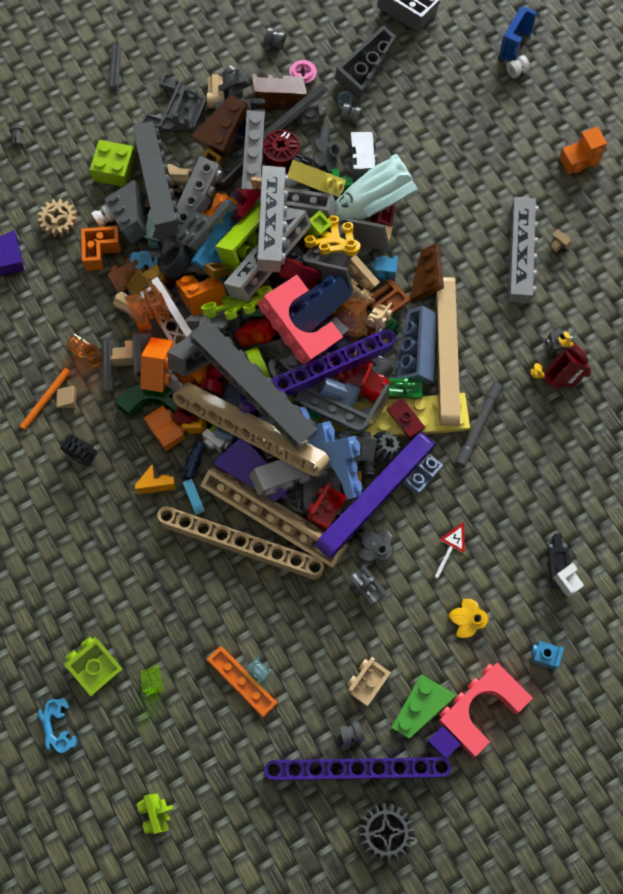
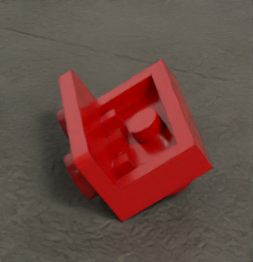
(326, 507)

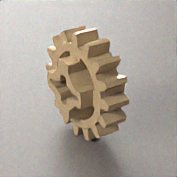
(56, 216)

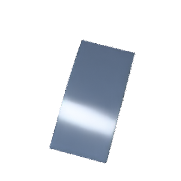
(423, 474)

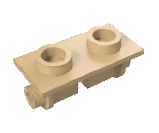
(379, 317)

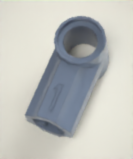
(344, 393)

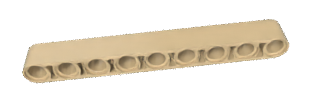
(447, 354)
(249, 428)
(234, 535)

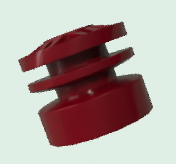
(280, 149)

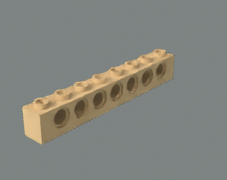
(268, 513)

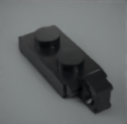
(558, 558)

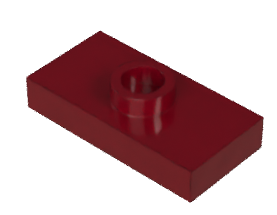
(405, 418)

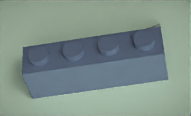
(418, 346)

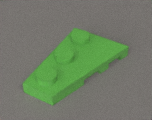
(421, 706)

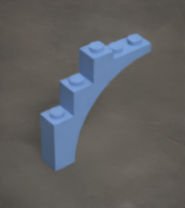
(339, 453)

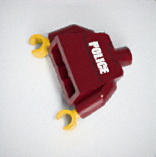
(567, 368)

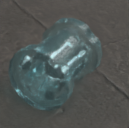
(258, 670)

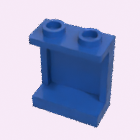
(522, 23)

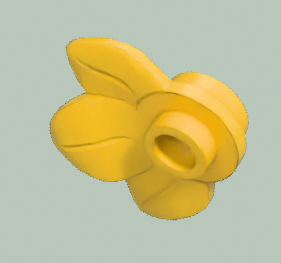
(466, 618)

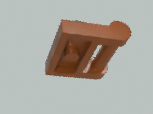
(396, 296)

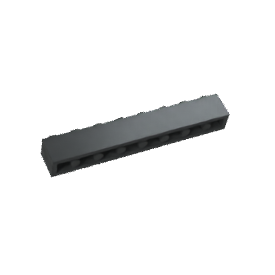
(155, 179)
(253, 384)

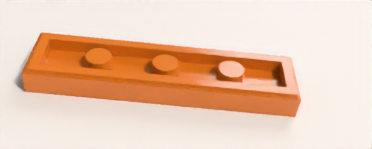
(242, 681)

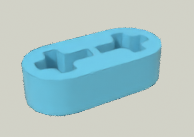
(193, 496)

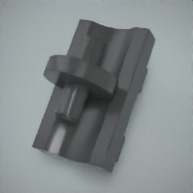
(235, 83)
(367, 585)

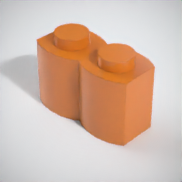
(164, 429)

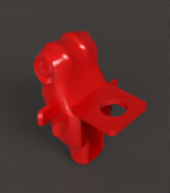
(364, 378)

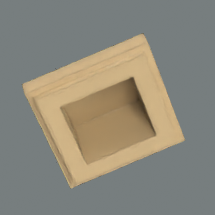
(66, 397)

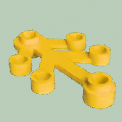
(349, 246)

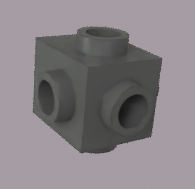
(552, 342)

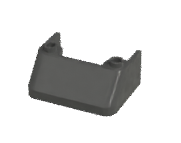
(367, 234)
(340, 413)

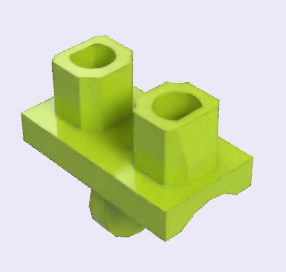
(157, 812)

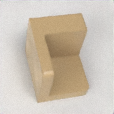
(123, 356)

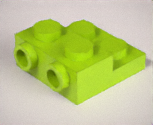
(92, 665)

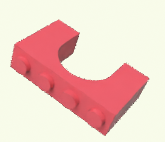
(303, 344)
(457, 719)

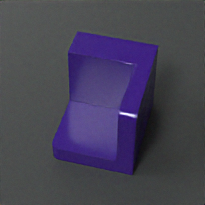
(443, 742)

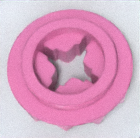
(308, 67)

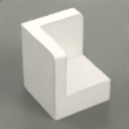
(569, 580)

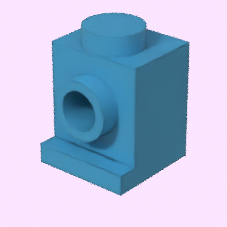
(384, 267)
(539, 658)

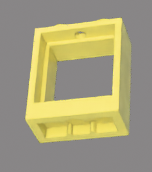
(316, 178)

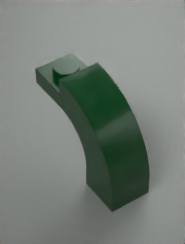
(135, 399)

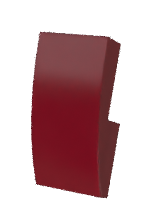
(307, 275)

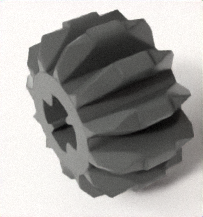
(386, 446)

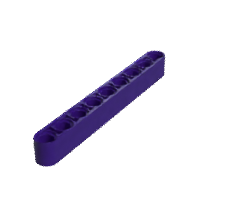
(329, 370)
(374, 495)
(367, 764)

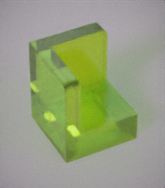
(152, 680)

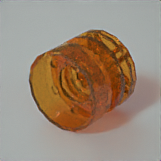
(147, 308)

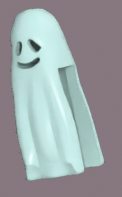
(376, 190)

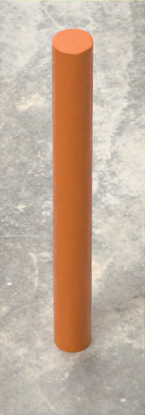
(45, 398)

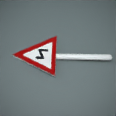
(455, 540)

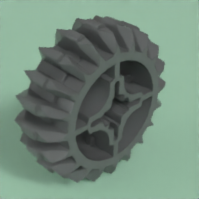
(371, 834)

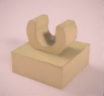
(560, 240)

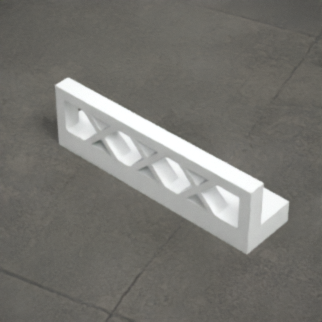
(173, 311)

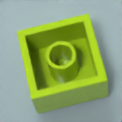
(112, 163)

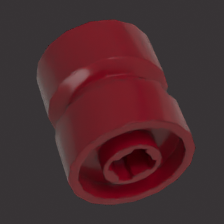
(214, 382)

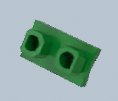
(405, 388)

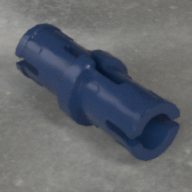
(193, 460)

